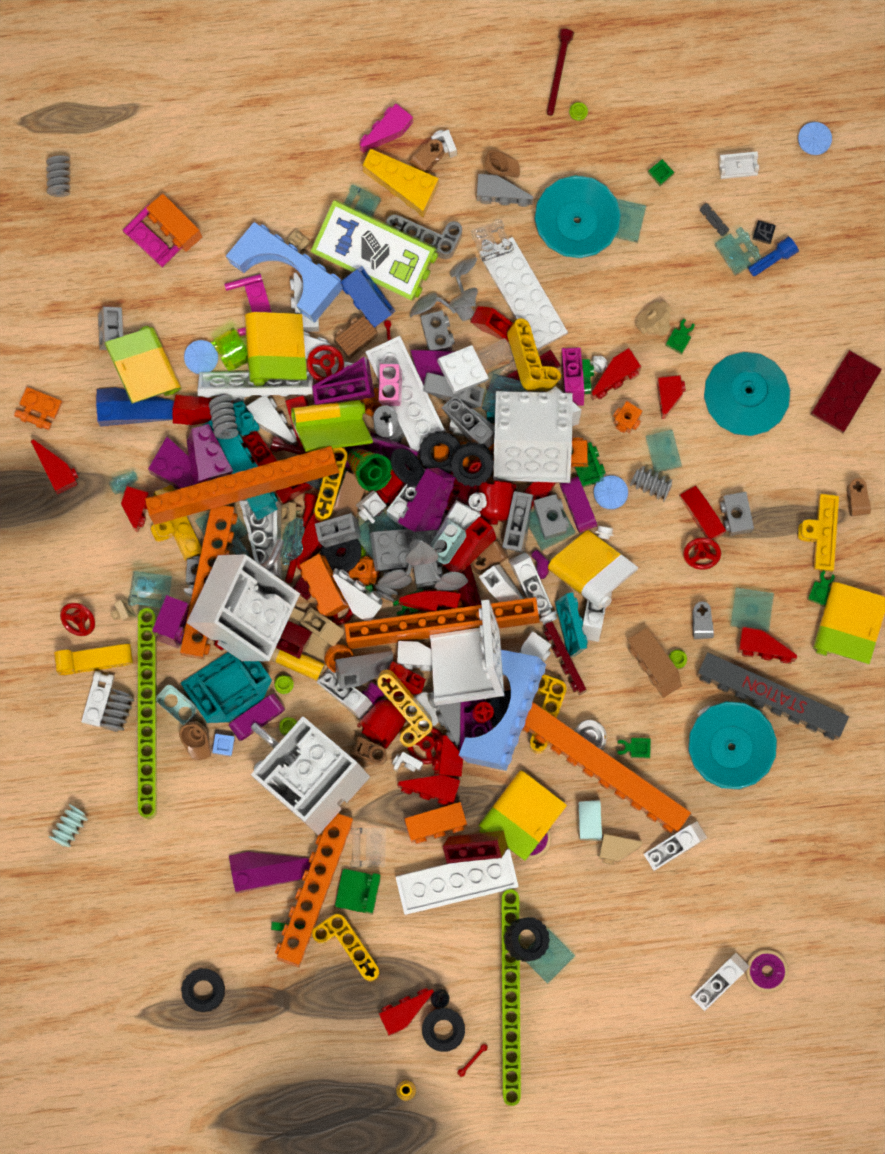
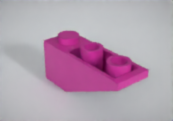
(392, 126)
(573, 374)

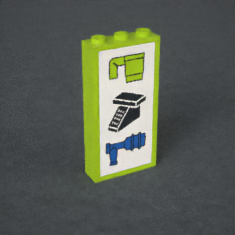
(385, 252)

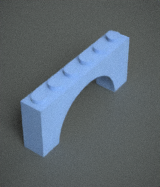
(261, 246)
(498, 745)

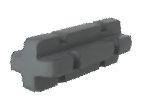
(714, 219)

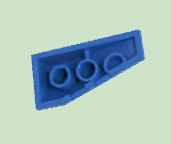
(116, 408)

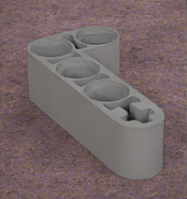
(423, 233)

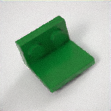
(358, 891)

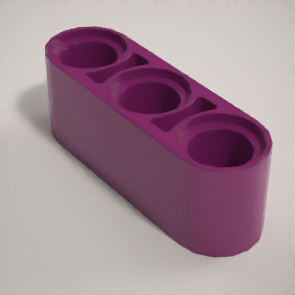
(578, 504)
(260, 714)

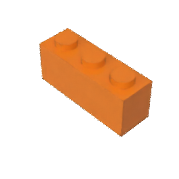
(173, 223)
(323, 586)
(436, 823)

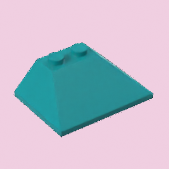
(227, 688)

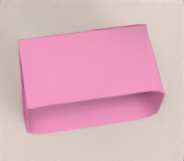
(398, 386)

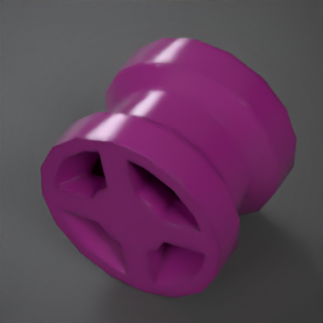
(373, 693)

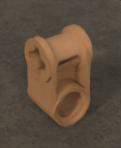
(425, 158)
(858, 501)
(491, 556)
(367, 750)

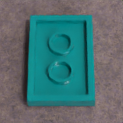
(571, 624)

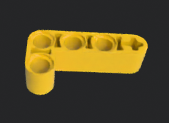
(529, 367)
(333, 485)
(92, 659)
(551, 697)
(401, 704)
(350, 949)

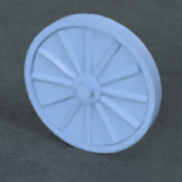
(815, 138)
(201, 356)
(611, 492)

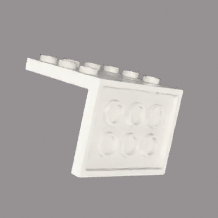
(533, 437)
(468, 662)

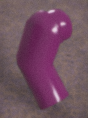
(542, 564)

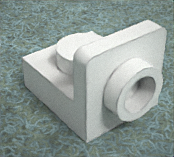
(447, 141)
(370, 506)
(410, 762)

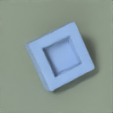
(223, 745)

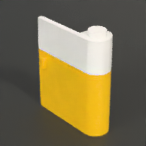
(592, 568)

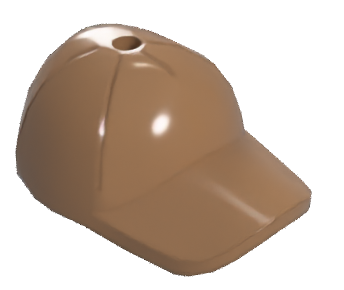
(500, 164)
(194, 741)

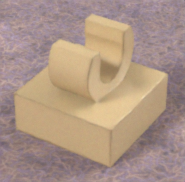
(297, 241)
(288, 512)
(123, 611)

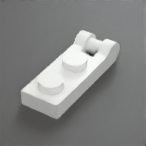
(97, 699)

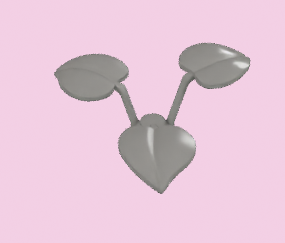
(460, 304)
(422, 554)

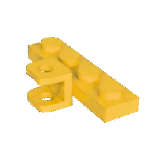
(179, 529)
(822, 532)

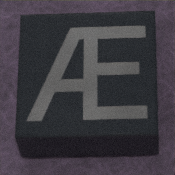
(764, 232)

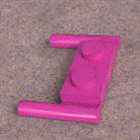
(149, 241)
(255, 293)

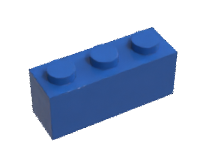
(367, 296)

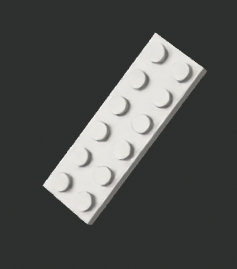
(525, 295)
(238, 383)
(416, 413)
(455, 883)

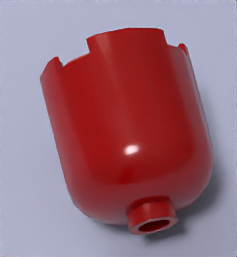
(498, 499)
(382, 723)

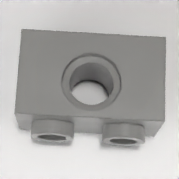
(740, 503)
(549, 528)

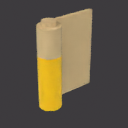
(312, 660)

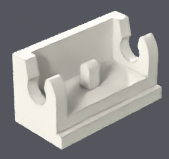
(738, 165)

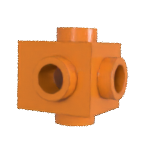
(630, 412)
(364, 571)

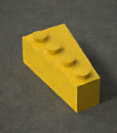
(402, 180)

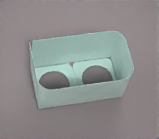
(446, 556)
(169, 689)
(590, 821)

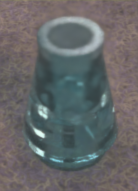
(119, 483)

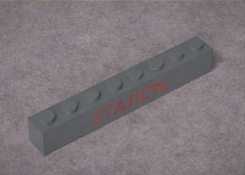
(772, 696)

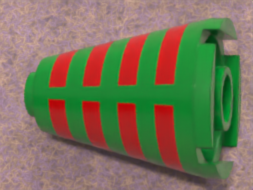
(369, 468)

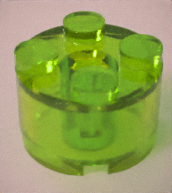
(231, 348)

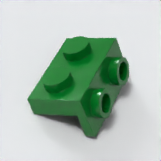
(594, 472)

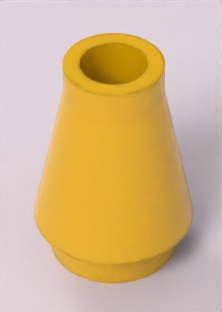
(410, 1095)

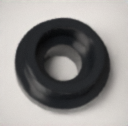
(440, 998)

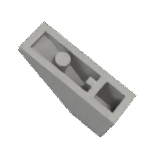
(518, 522)

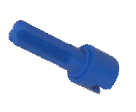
(784, 250)

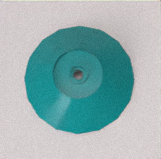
(580, 199)
(742, 411)
(736, 725)

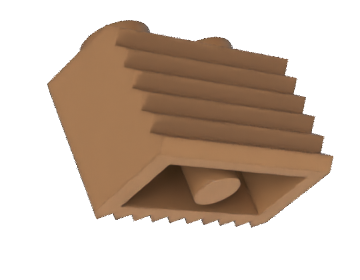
(355, 336)

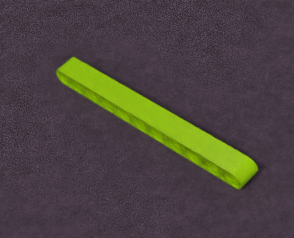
(151, 722)
(510, 1007)

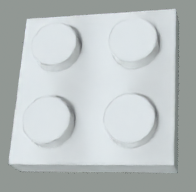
(462, 369)

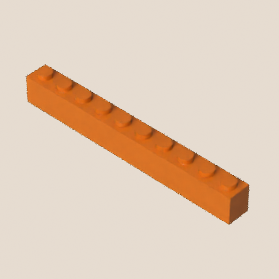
(242, 485)
(425, 624)
(605, 769)

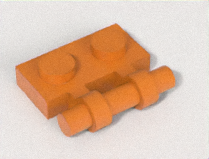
(40, 403)

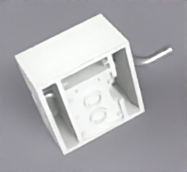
(244, 606)
(309, 774)

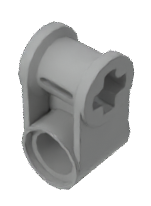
(702, 624)

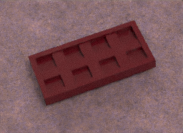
(846, 392)

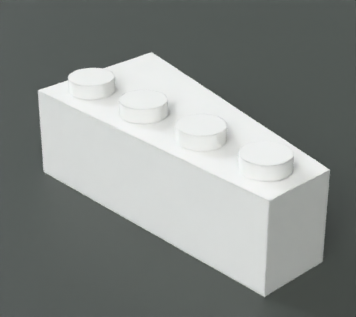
(264, 535)

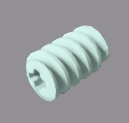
(69, 826)

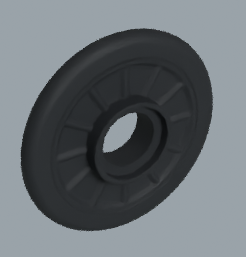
(398, 460)
(349, 560)

